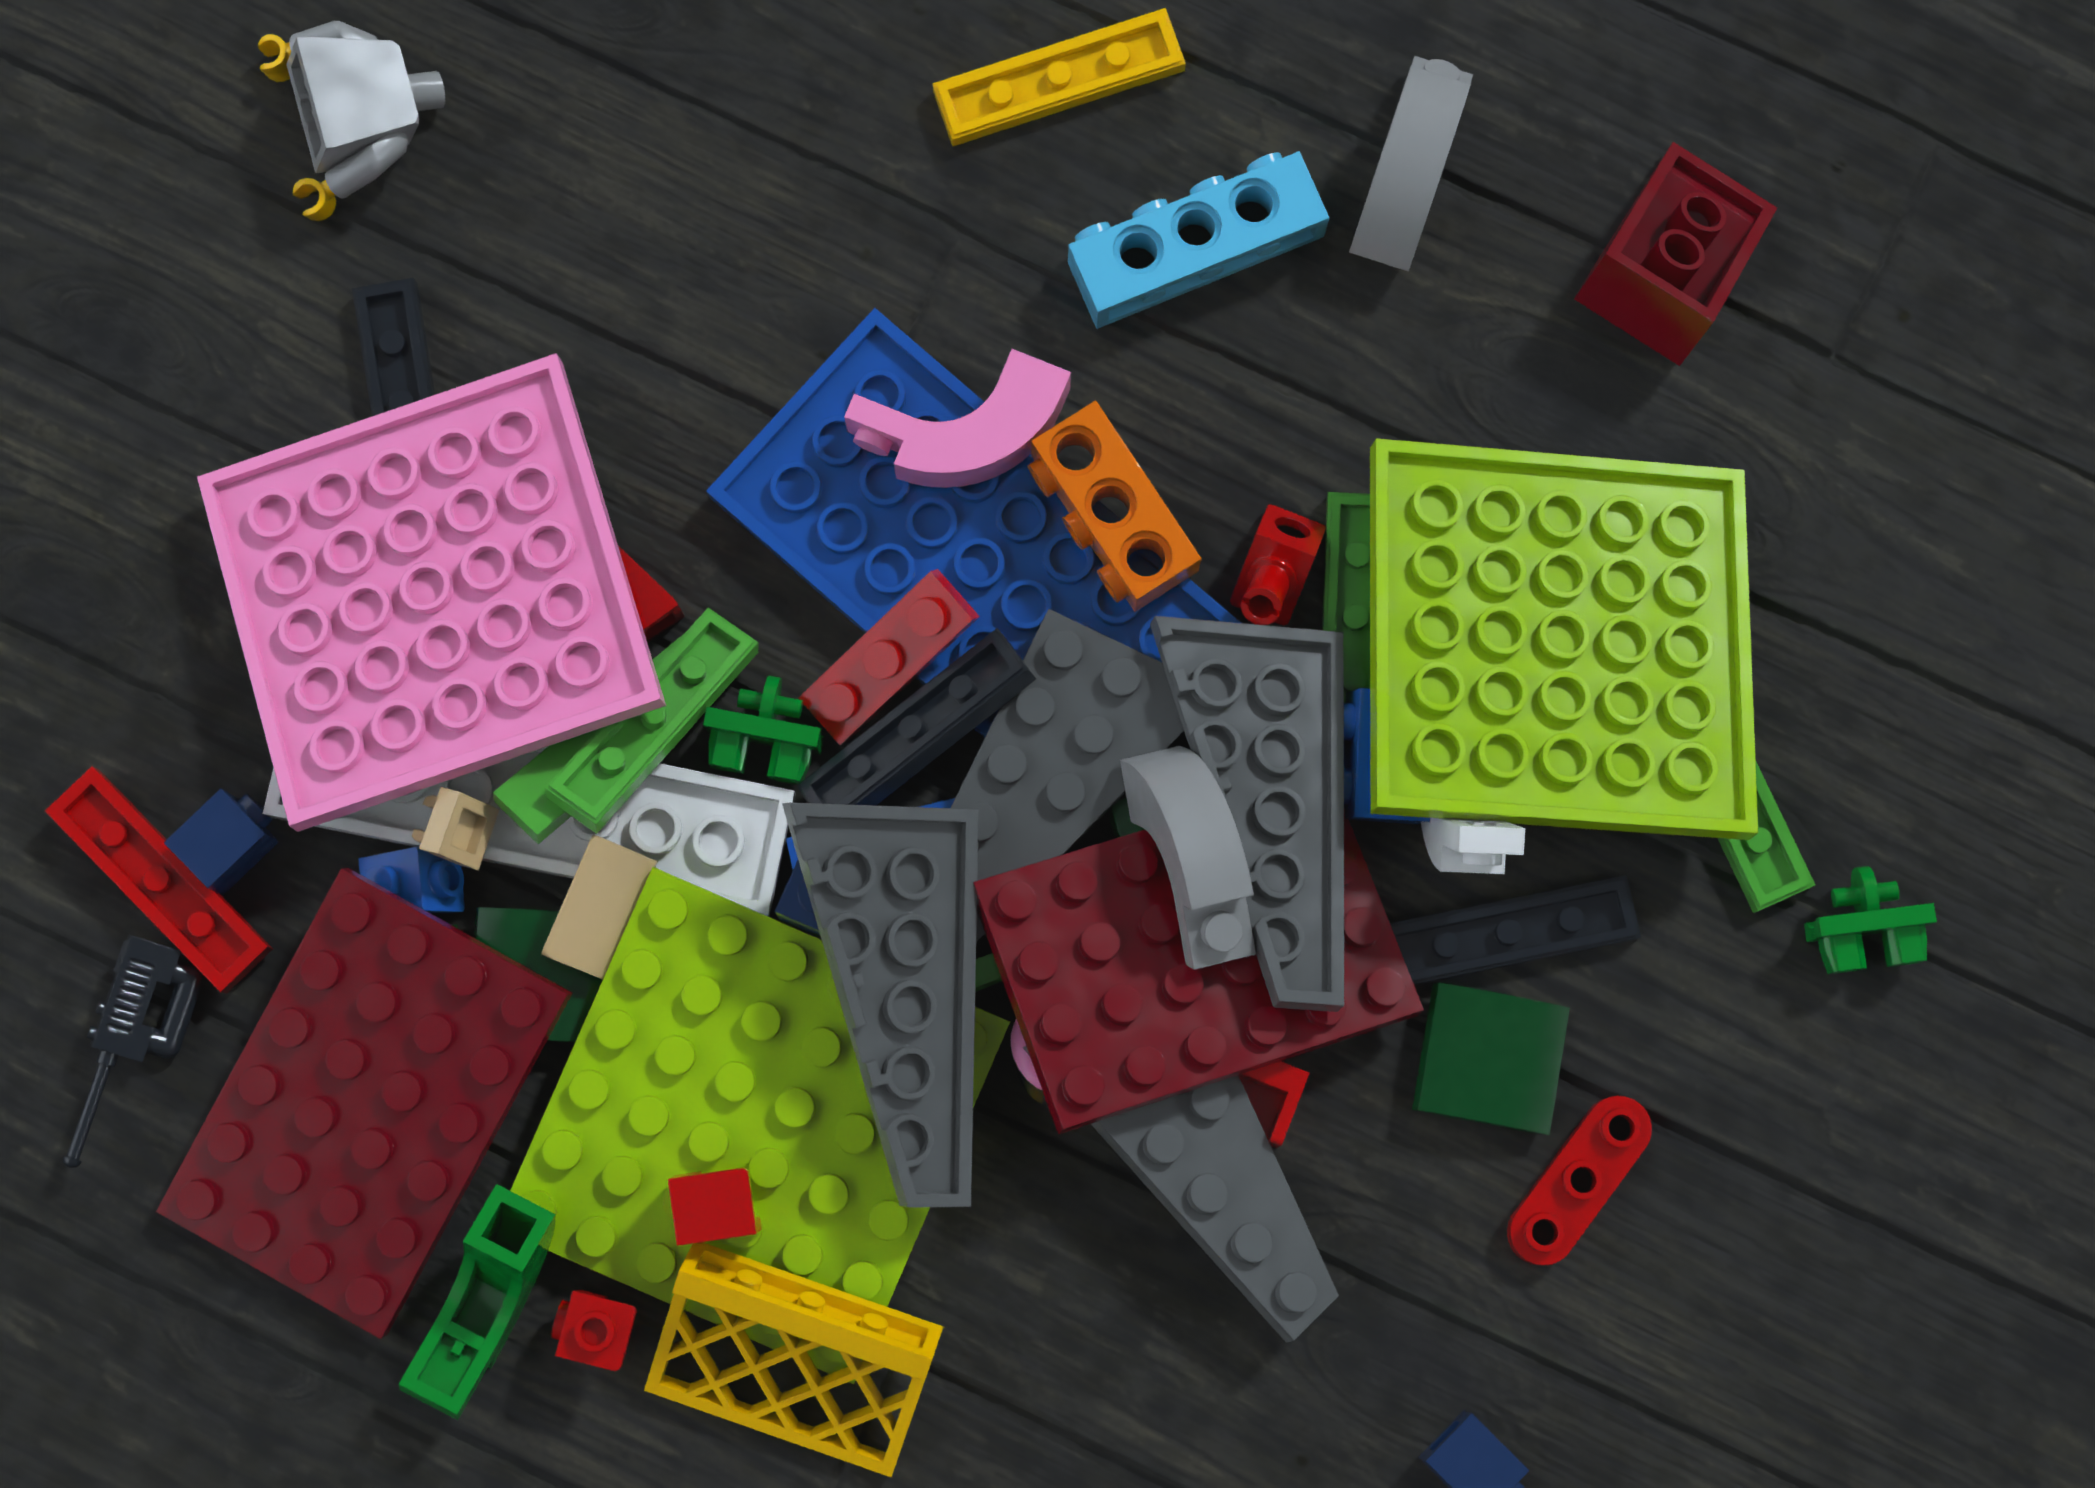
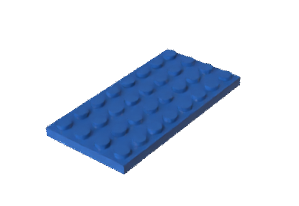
(872, 537)

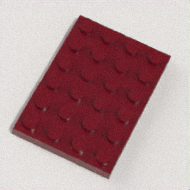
(1118, 1013)
(364, 1102)

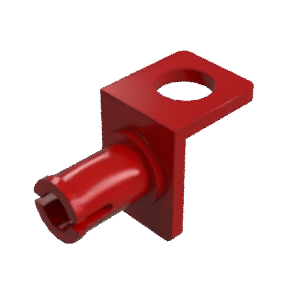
(1276, 567)

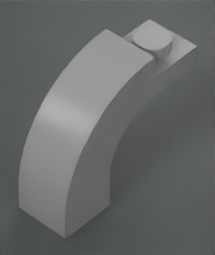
(1411, 162)
(1199, 842)

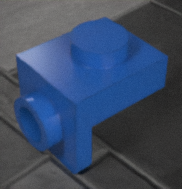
(418, 878)

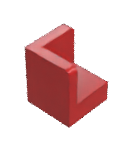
(1274, 1097)
(712, 1206)

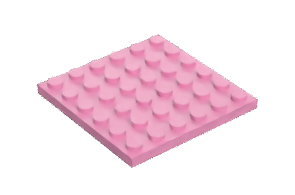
(428, 593)

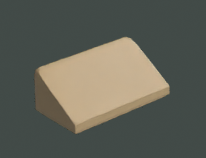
(598, 906)

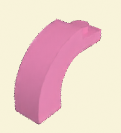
(972, 446)

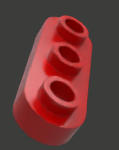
(1555, 1198)

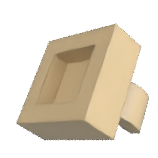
(457, 828)

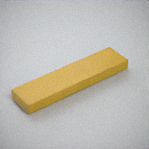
(1059, 77)

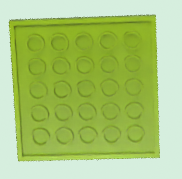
(1560, 641)
(712, 1056)

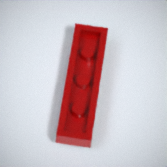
(157, 881)

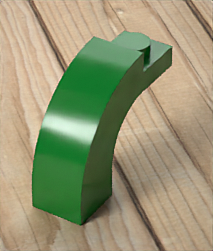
(485, 1302)

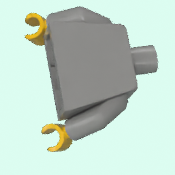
(352, 105)

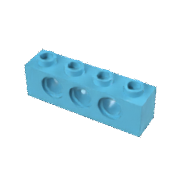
(1118, 291)

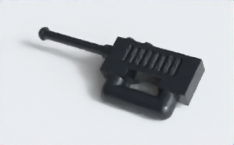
(122, 1015)

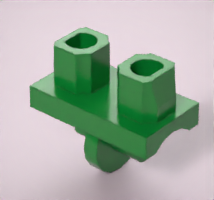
(734, 731)
(1842, 934)

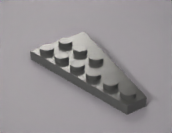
(1271, 730)
(1059, 745)
(902, 952)
(1226, 1189)

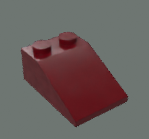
(1676, 254)

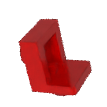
(593, 1329)

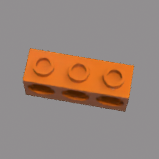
(1119, 476)

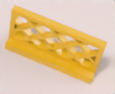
(796, 1311)

